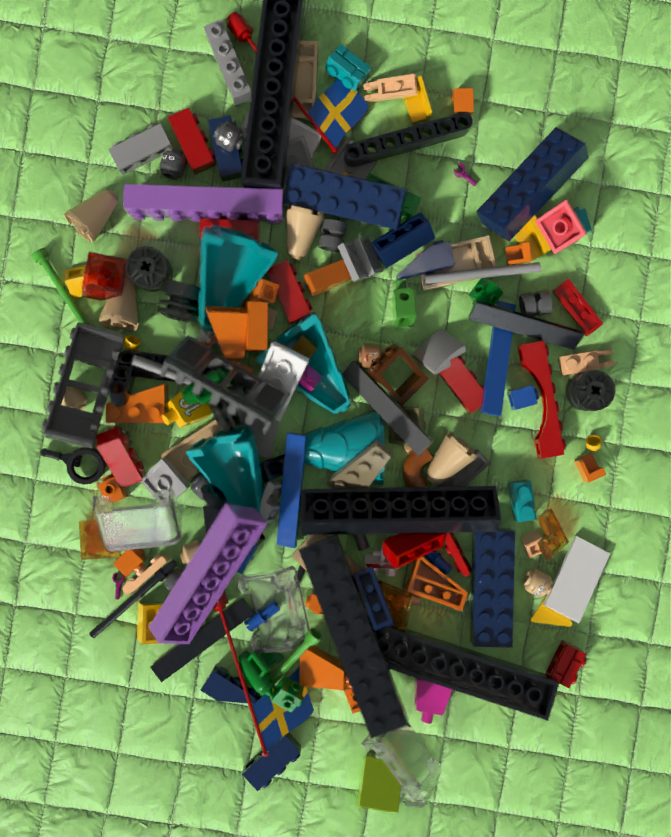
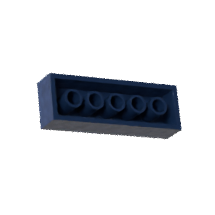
(533, 183)
(345, 196)
(492, 588)

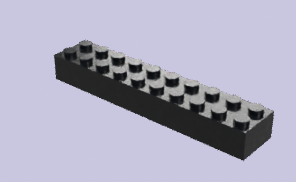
(272, 94)
(400, 510)
(354, 636)
(469, 671)

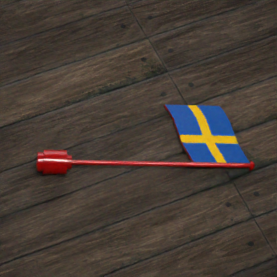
(334, 110)
(269, 719)

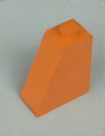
(327, 278)
(256, 325)
(230, 329)
(322, 670)

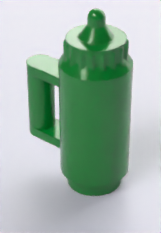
(205, 395)
(256, 671)

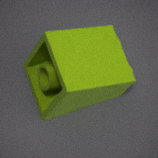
(378, 786)

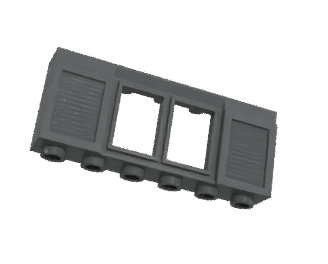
(92, 347)
(191, 360)

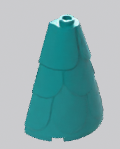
(229, 268)
(332, 389)
(341, 442)
(231, 464)

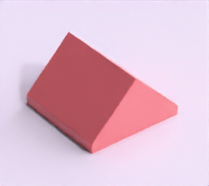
(561, 227)

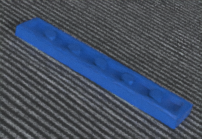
(497, 367)
(291, 489)

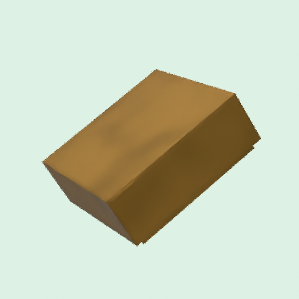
(305, 347)

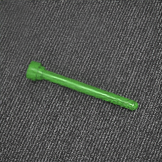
(42, 257)
(311, 638)

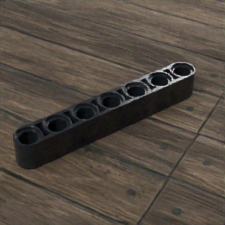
(401, 146)

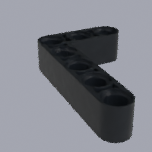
(125, 373)

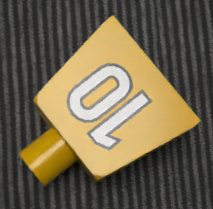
(183, 413)

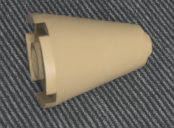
(92, 214)
(301, 230)
(121, 310)
(450, 459)

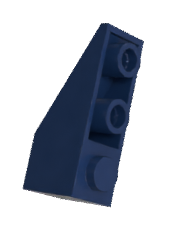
(226, 688)

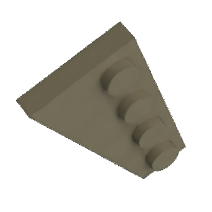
(361, 469)

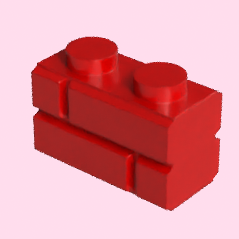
(566, 663)

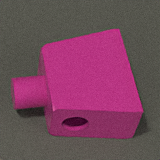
(430, 699)

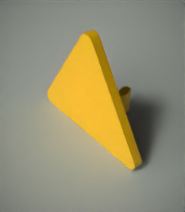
(548, 616)

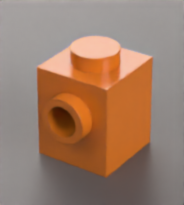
(111, 488)
(130, 561)

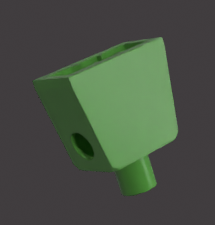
(403, 305)

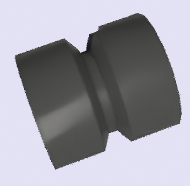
(332, 235)
(538, 303)

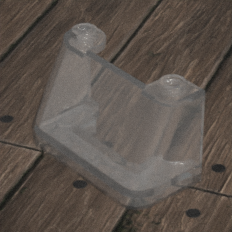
(139, 525)
(288, 626)
(409, 763)

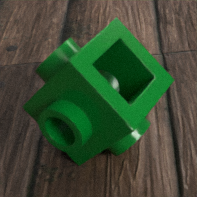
(486, 292)
(288, 694)

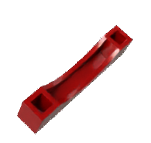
(548, 439)

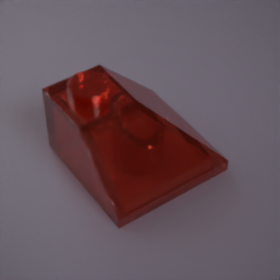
(103, 277)

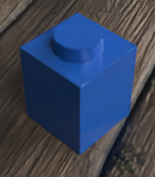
(523, 397)

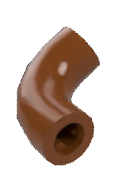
(412, 469)

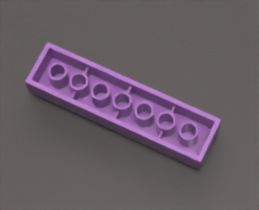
(203, 203)
(207, 574)

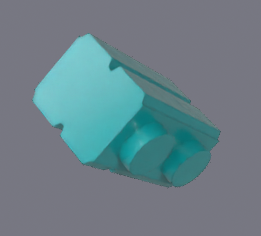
(347, 68)
(522, 500)

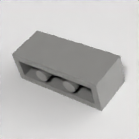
(140, 148)

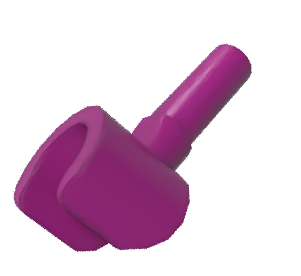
(463, 174)
(118, 584)

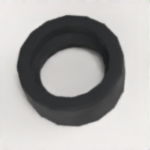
(80, 479)

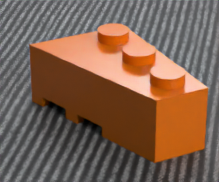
(141, 408)
(433, 585)

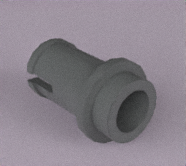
(361, 541)

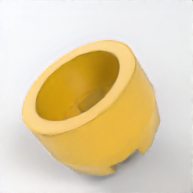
(132, 342)
(593, 442)

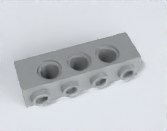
(228, 62)

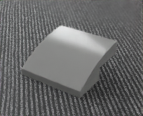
(360, 258)
(438, 351)
(269, 506)

